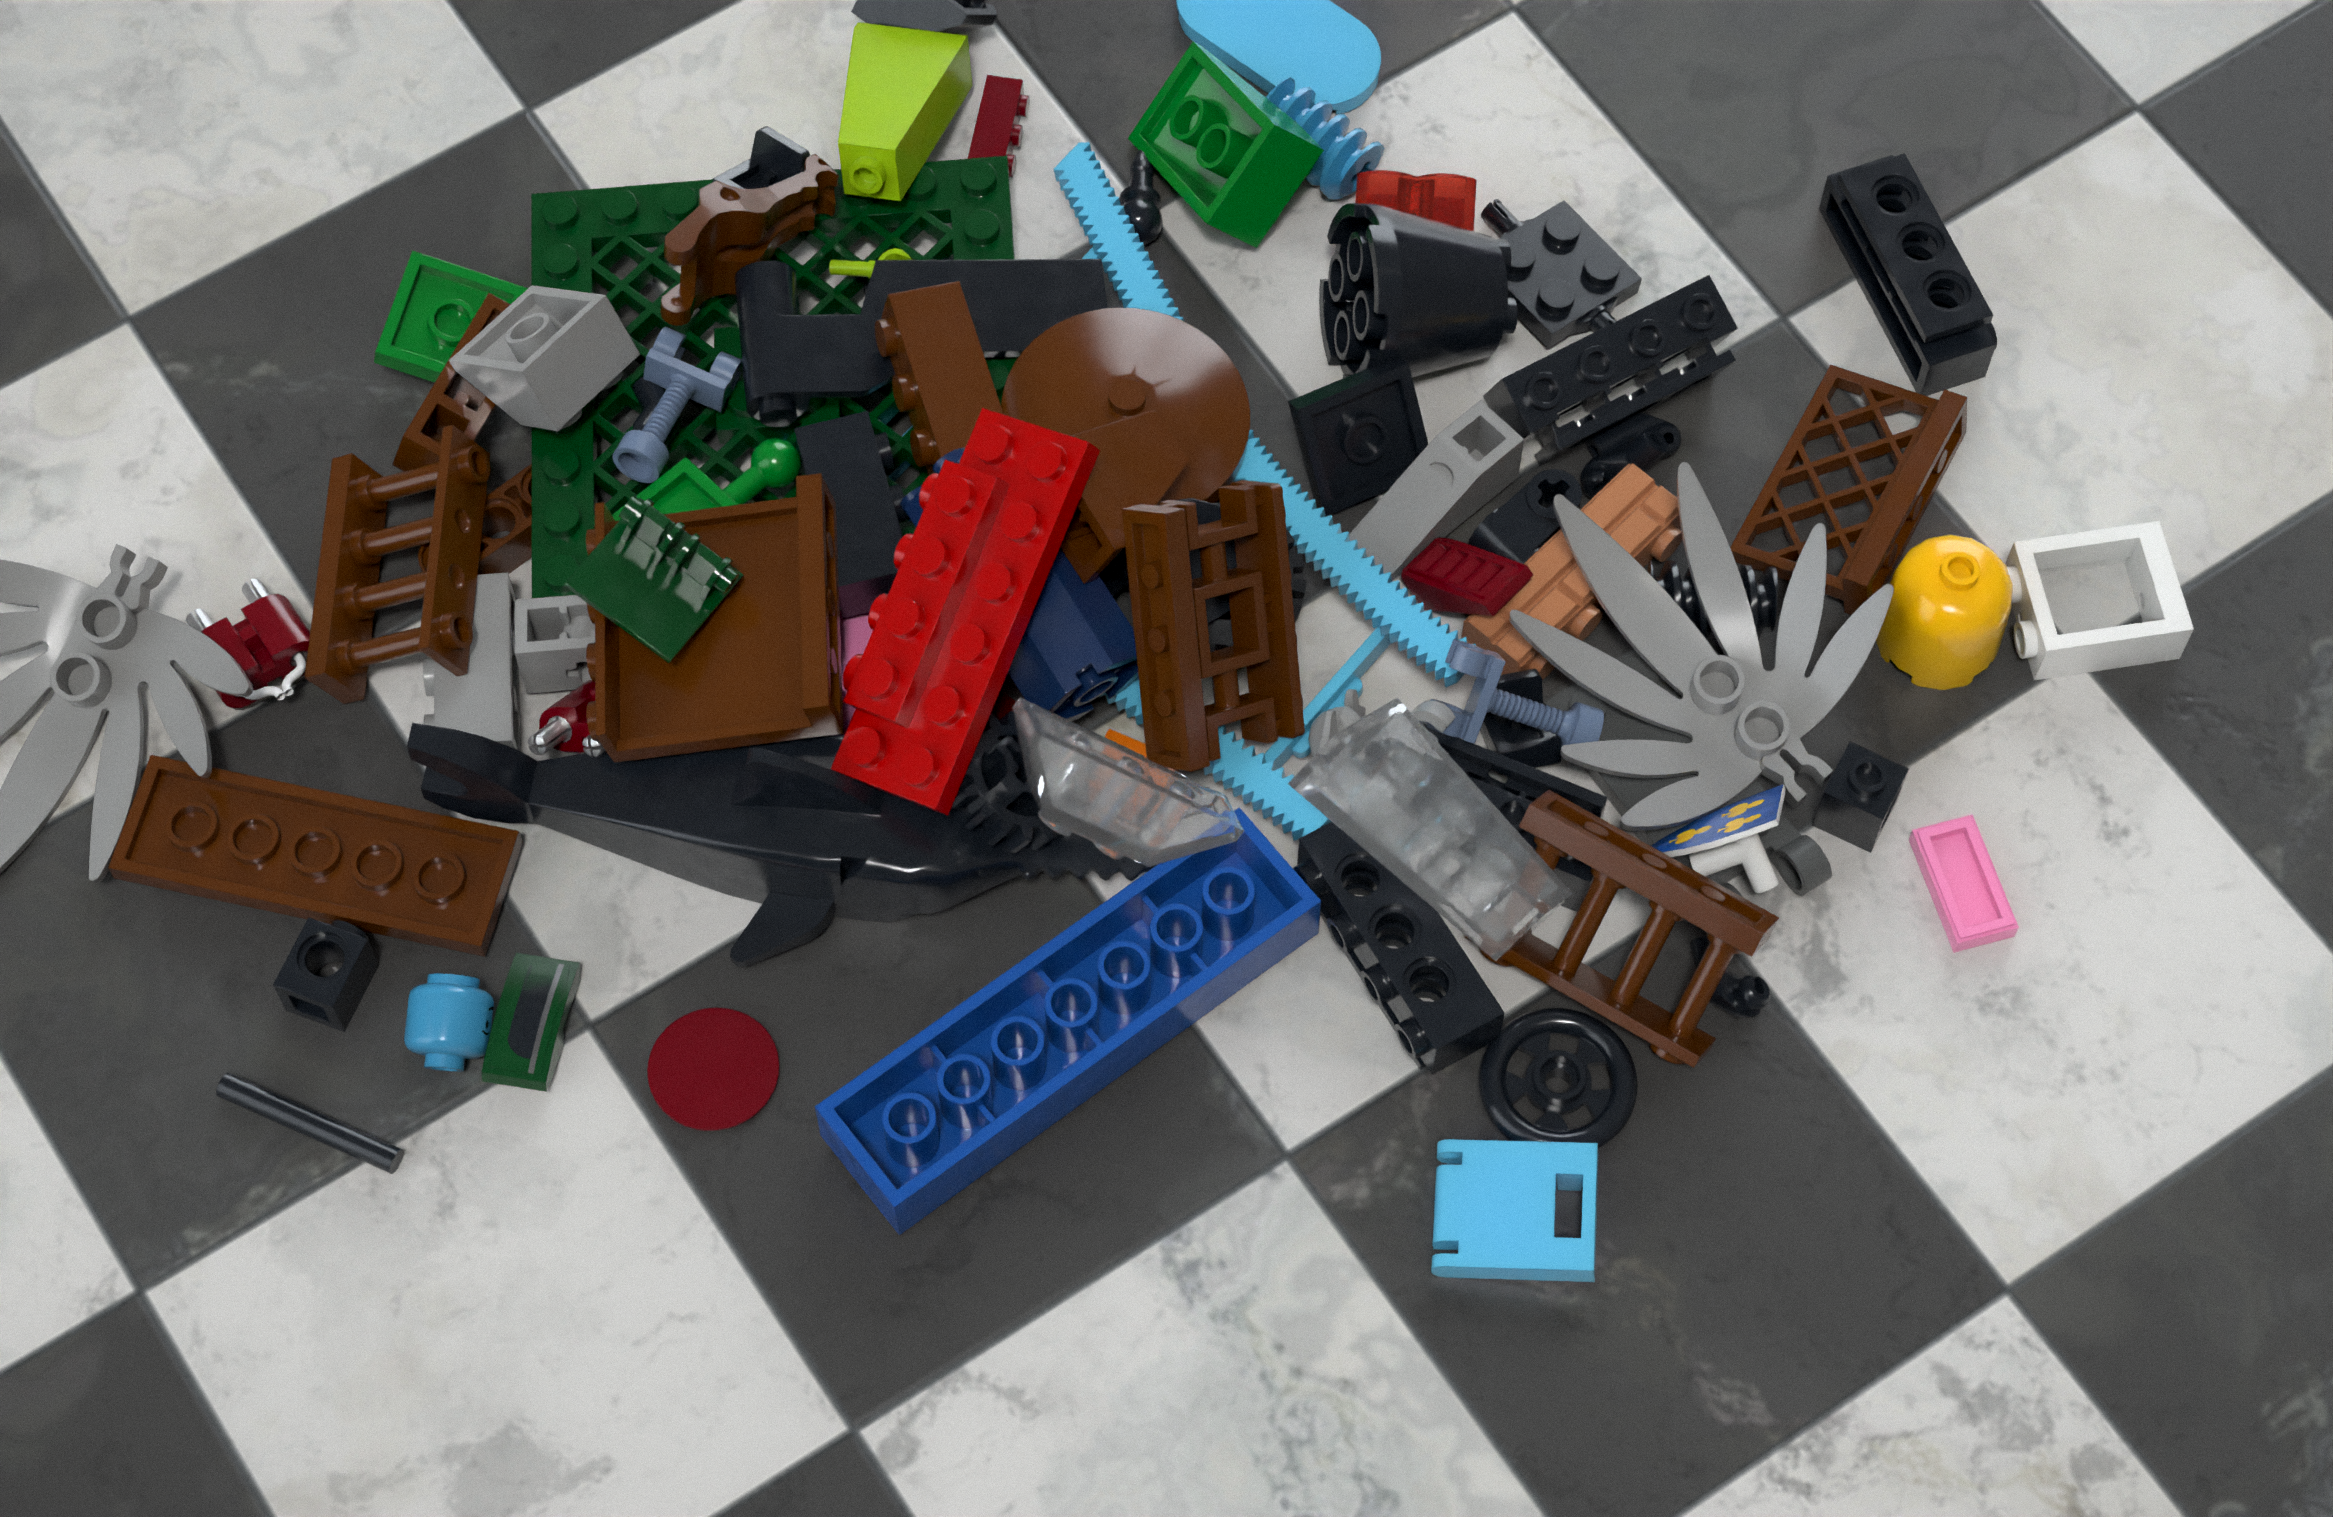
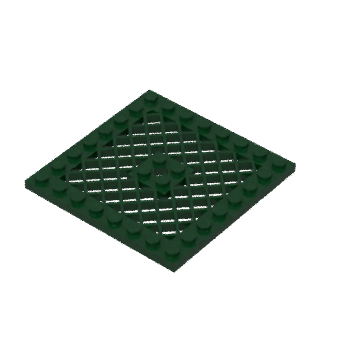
(629, 219)

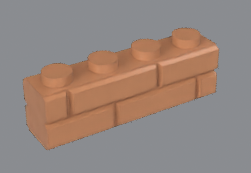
(1635, 516)

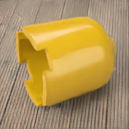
(1946, 612)

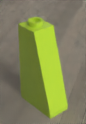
(898, 105)

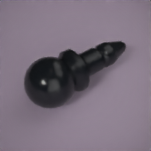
(1141, 200)

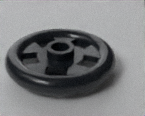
(1596, 1047)

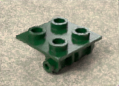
(654, 579)

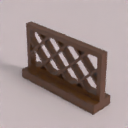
(1904, 492)

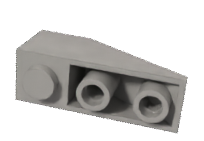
(1441, 488)

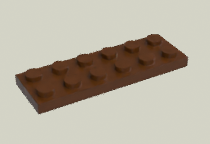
(317, 855)

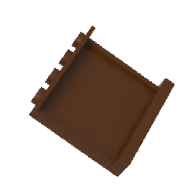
(761, 660)

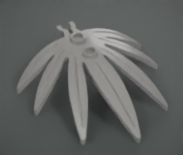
(96, 662)
(1729, 704)

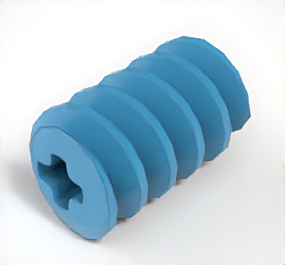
(1342, 155)

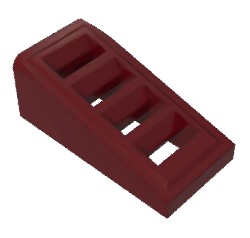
(1463, 578)

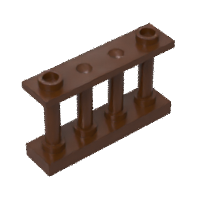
(351, 558)
(1673, 894)

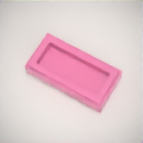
(1963, 883)

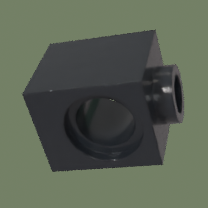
(1860, 796)
(330, 998)

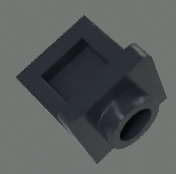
(771, 161)
(1516, 739)

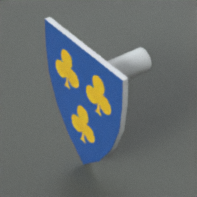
(1731, 838)

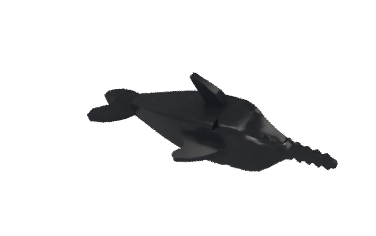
(753, 826)

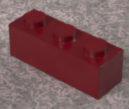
(998, 119)

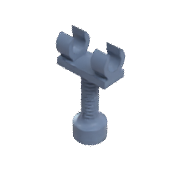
(642, 453)
(1575, 726)

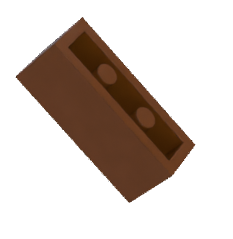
(936, 367)

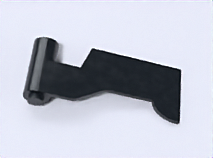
(832, 356)

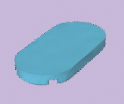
(1287, 39)

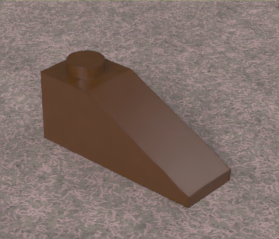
(449, 403)

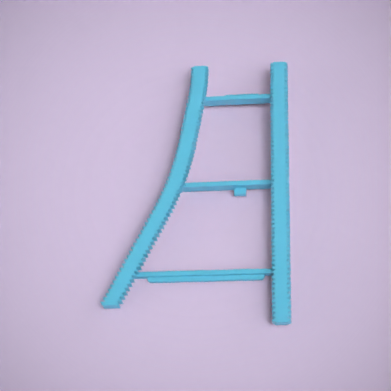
(1394, 614)

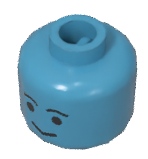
(448, 1021)

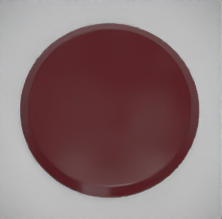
(713, 1069)

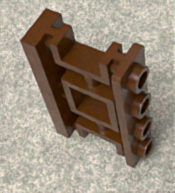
(1174, 626)

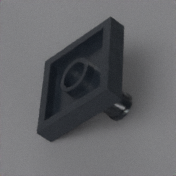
(1359, 434)

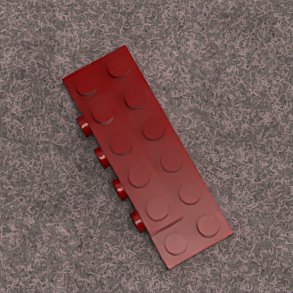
(959, 607)

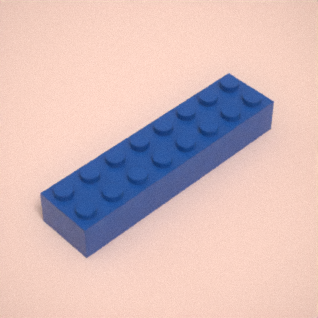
(1065, 1023)

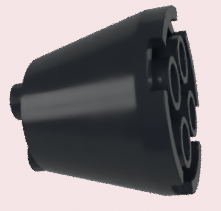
(1412, 292)

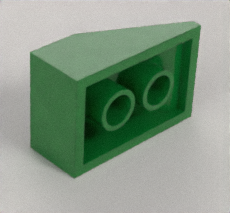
(1224, 146)

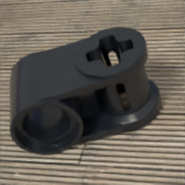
(1522, 522)

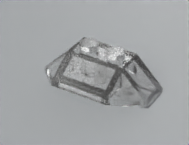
(1117, 794)

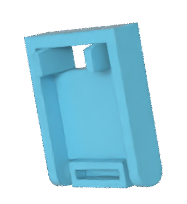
(1504, 1206)

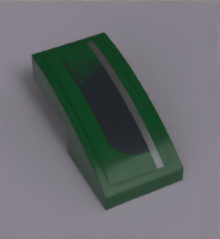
(530, 1022)

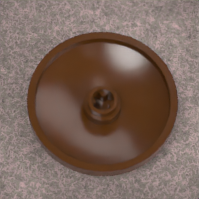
(1133, 362)

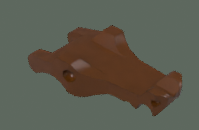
(738, 229)

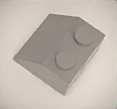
(548, 355)

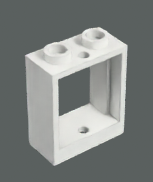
(2155, 587)

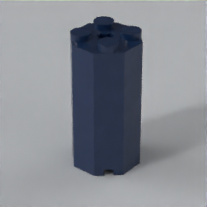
(1074, 640)

